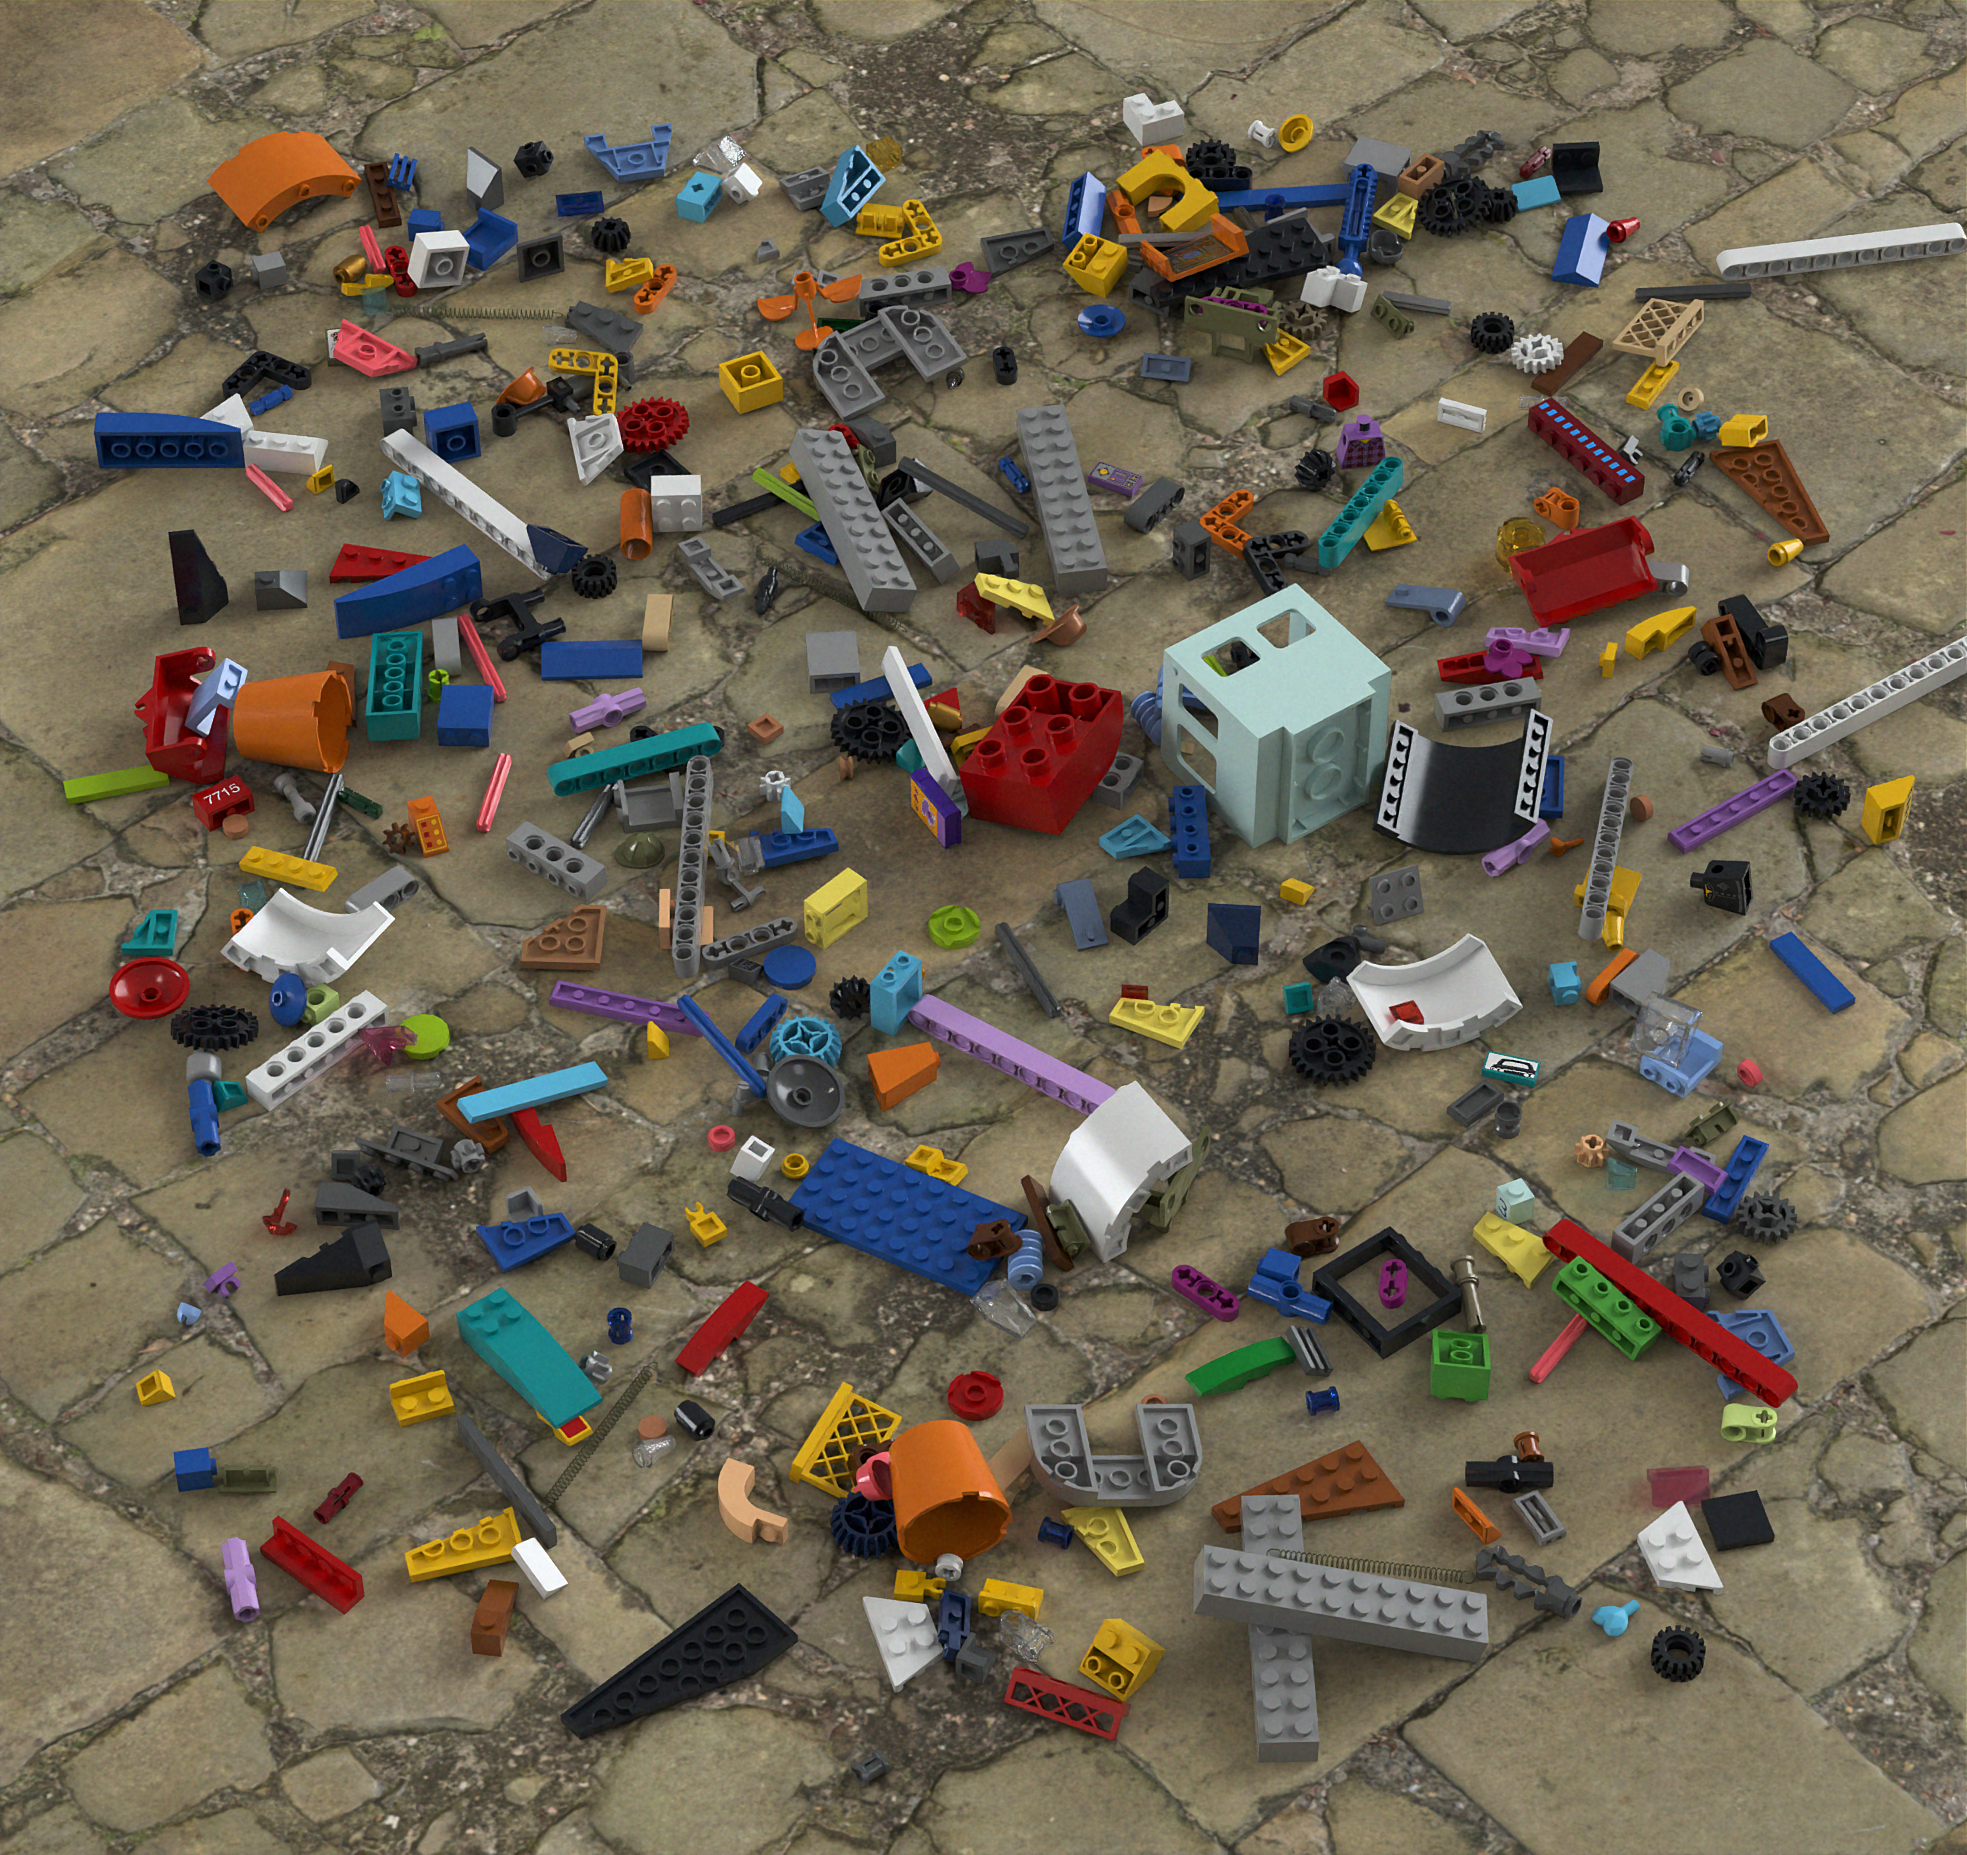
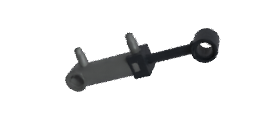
(562, 395)

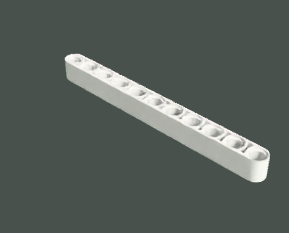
(1842, 251)
(462, 496)
(1868, 705)

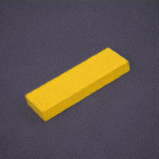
(1652, 384)

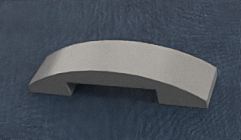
(707, 570)
(1645, 1151)

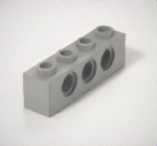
(909, 288)
(920, 540)
(1486, 704)
(556, 861)
(1658, 1217)

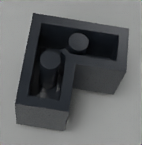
(1143, 909)

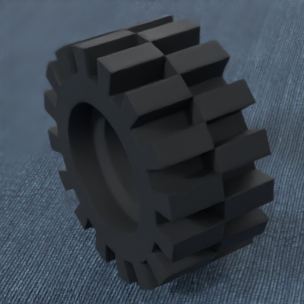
(1495, 341)
(598, 585)
(1678, 1640)

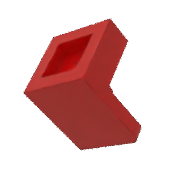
(1341, 391)

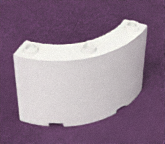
(304, 940)
(1454, 990)
(1115, 1164)

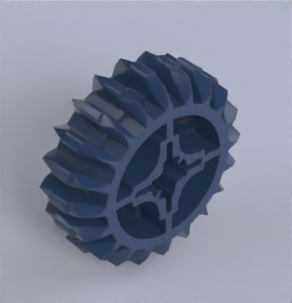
(851, 1521)

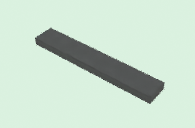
(507, 1481)

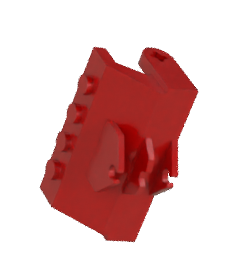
(1585, 571)
(169, 743)

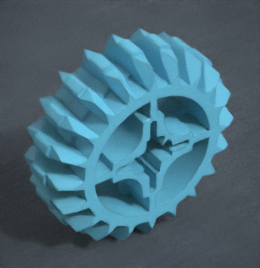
(806, 1037)

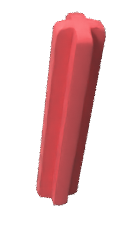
(372, 250)
(277, 495)

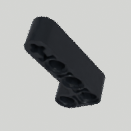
(1763, 644)

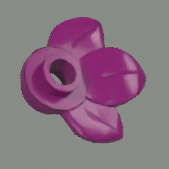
(968, 279)
(1506, 659)

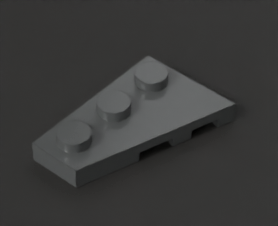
(1015, 249)
(607, 327)

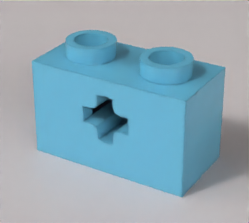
(699, 197)

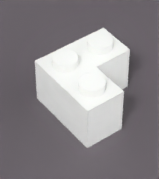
(1151, 122)
(1333, 288)

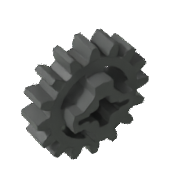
(1766, 1217)

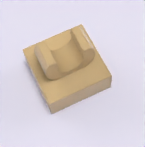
(579, 745)

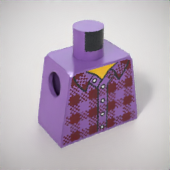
(1360, 444)

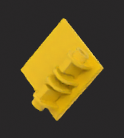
(880, 221)
(1389, 529)

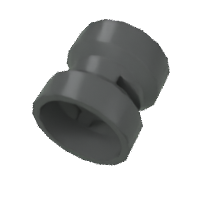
(1507, 1120)

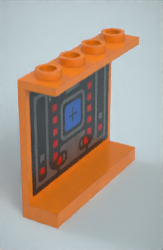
(1192, 257)

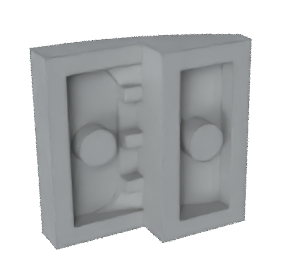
(806, 188)

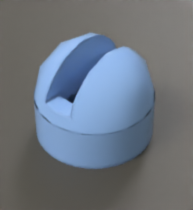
(186, 1310)

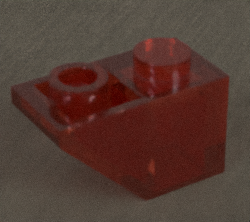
(976, 608)

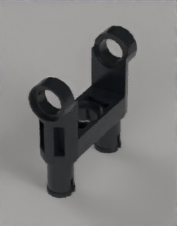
(515, 605)

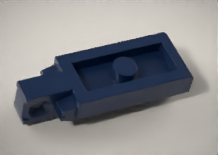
(953, 1622)

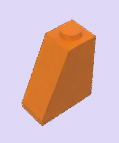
(901, 1072)

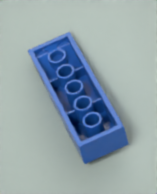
(166, 442)
(411, 595)

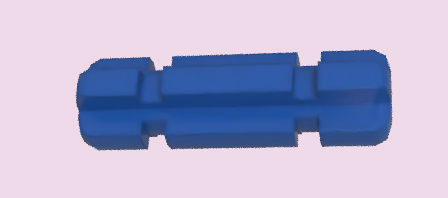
(270, 400)
(1014, 475)

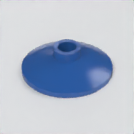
(1101, 320)
(288, 999)

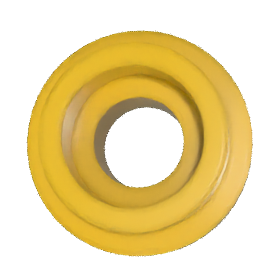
(794, 1166)

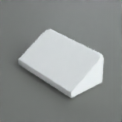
(538, 1567)

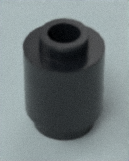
(595, 1242)
(694, 1420)

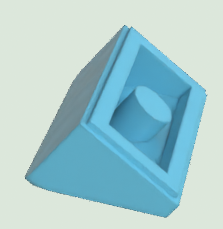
(1536, 193)
(791, 813)

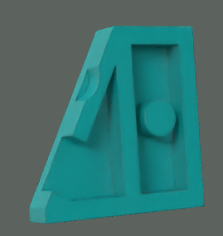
(154, 936)

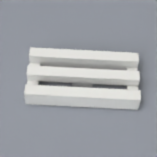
(1461, 413)

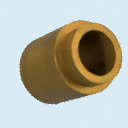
(350, 269)
(944, 717)

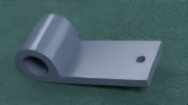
(1443, 603)
(1082, 912)

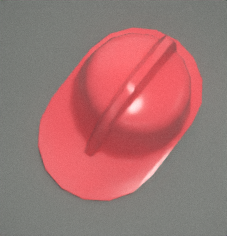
(874, 1478)

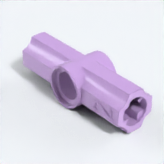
(607, 710)
(1519, 851)
(240, 1579)

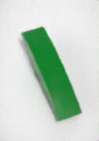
(1237, 1367)

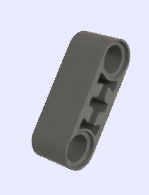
(1154, 505)

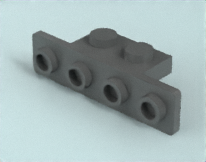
(412, 1148)

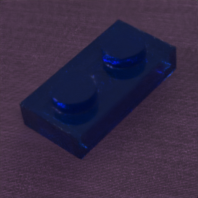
(579, 203)

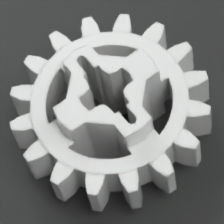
(1537, 353)

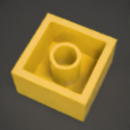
(750, 382)

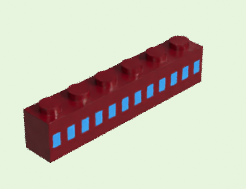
(1586, 451)

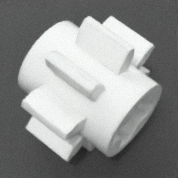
(773, 785)

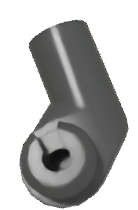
(1365, 942)

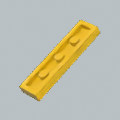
(288, 869)

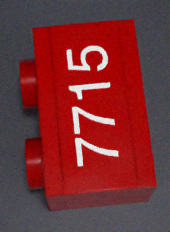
(222, 800)

